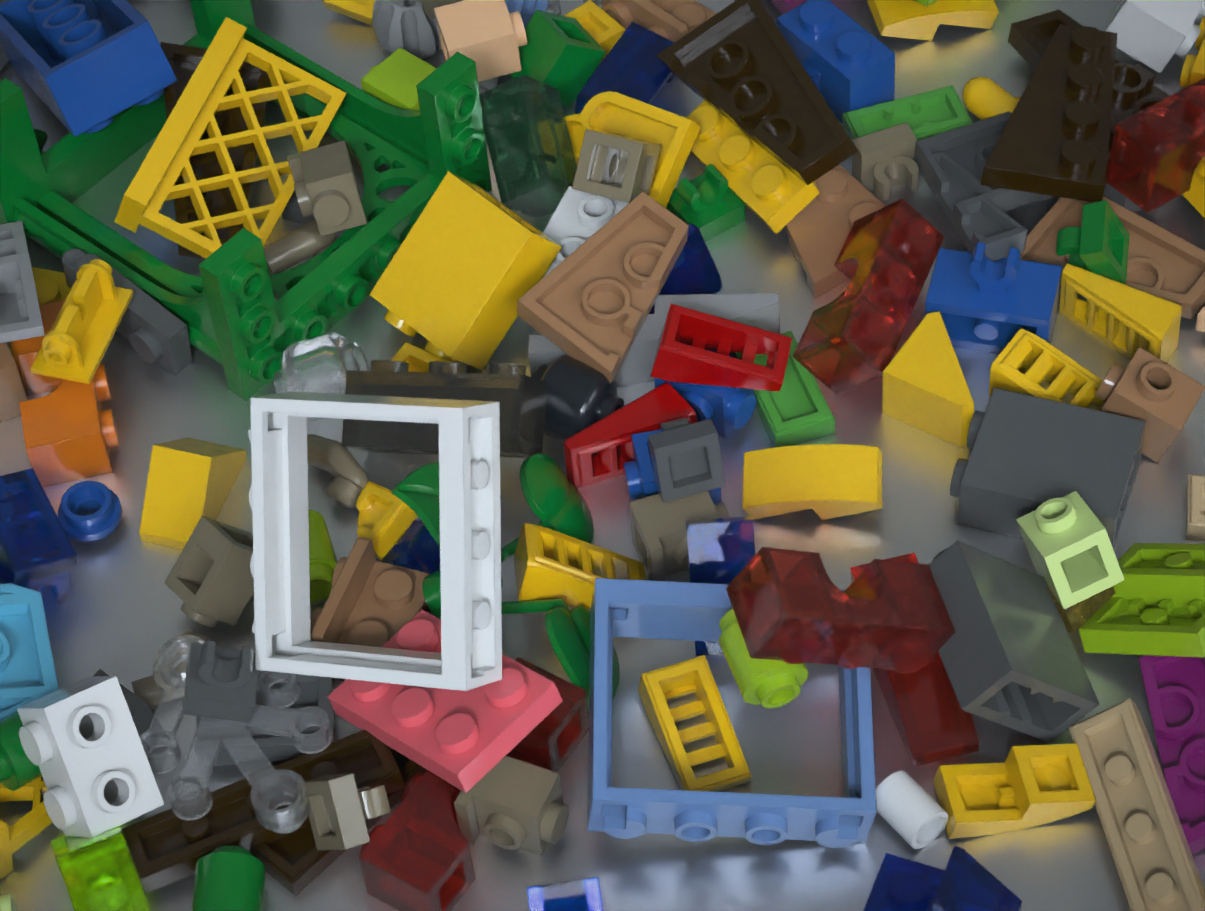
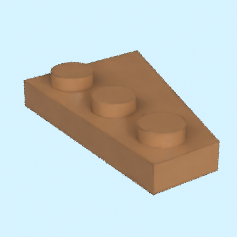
(824, 224)
(1156, 258)
(607, 285)

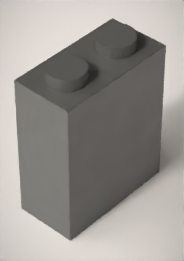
(1043, 451)
(1009, 645)

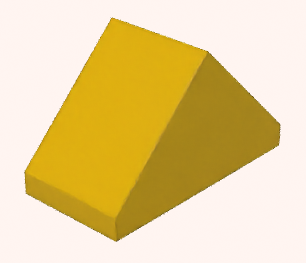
(927, 384)
(184, 483)

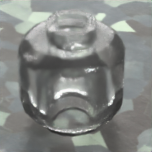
(319, 365)

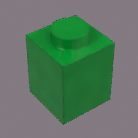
(559, 54)

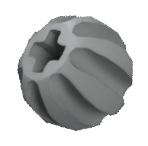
(405, 26)

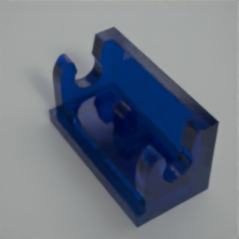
(630, 68)
(32, 540)

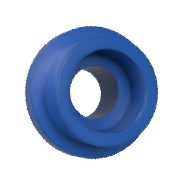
(89, 511)

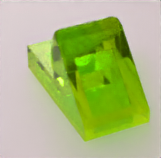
(99, 872)

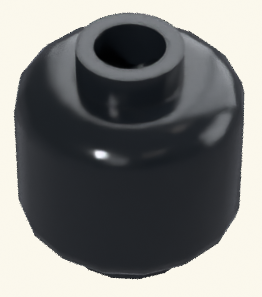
(575, 396)

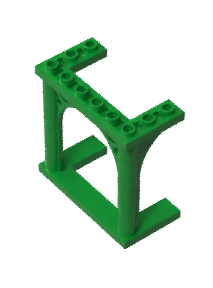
(233, 302)

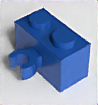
(840, 56)
(992, 300)

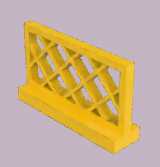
(195, 114)

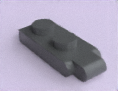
(146, 324)

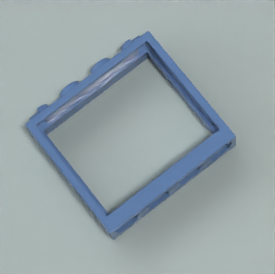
(694, 614)

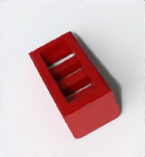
(683, 355)
(613, 435)

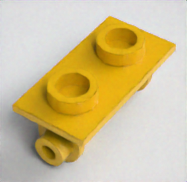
(83, 325)

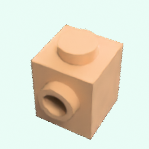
(482, 33)

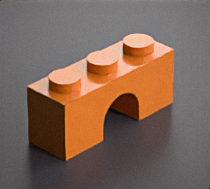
(67, 429)

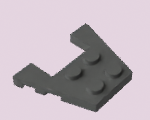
(953, 171)

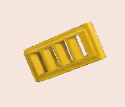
(1120, 314)
(1042, 363)
(565, 567)
(683, 679)

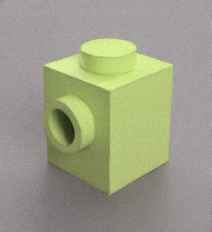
(1070, 549)

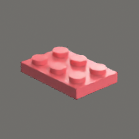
(446, 729)

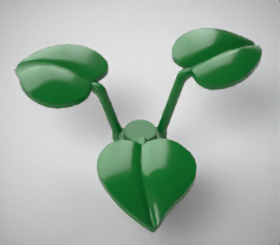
(560, 509)

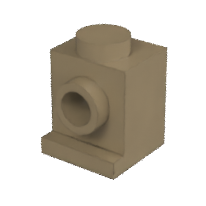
(615, 166)
(327, 187)
(661, 530)
(214, 573)
(514, 807)

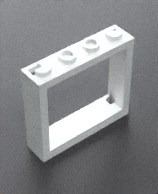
(467, 542)

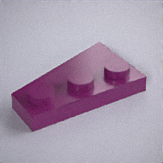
(1177, 713)

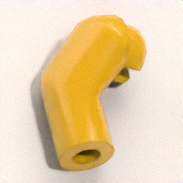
(987, 98)

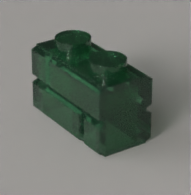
(528, 145)

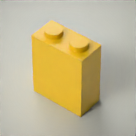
(463, 272)

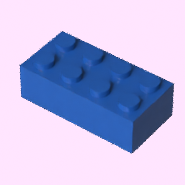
(84, 57)

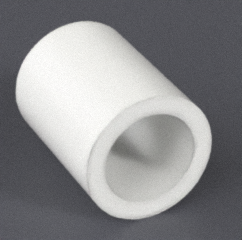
(910, 809)

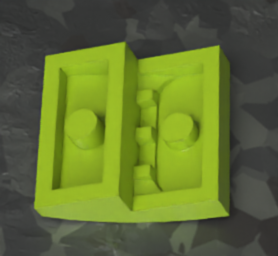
(1156, 607)

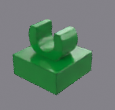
(707, 203)
(1098, 244)

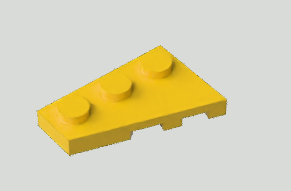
(751, 172)

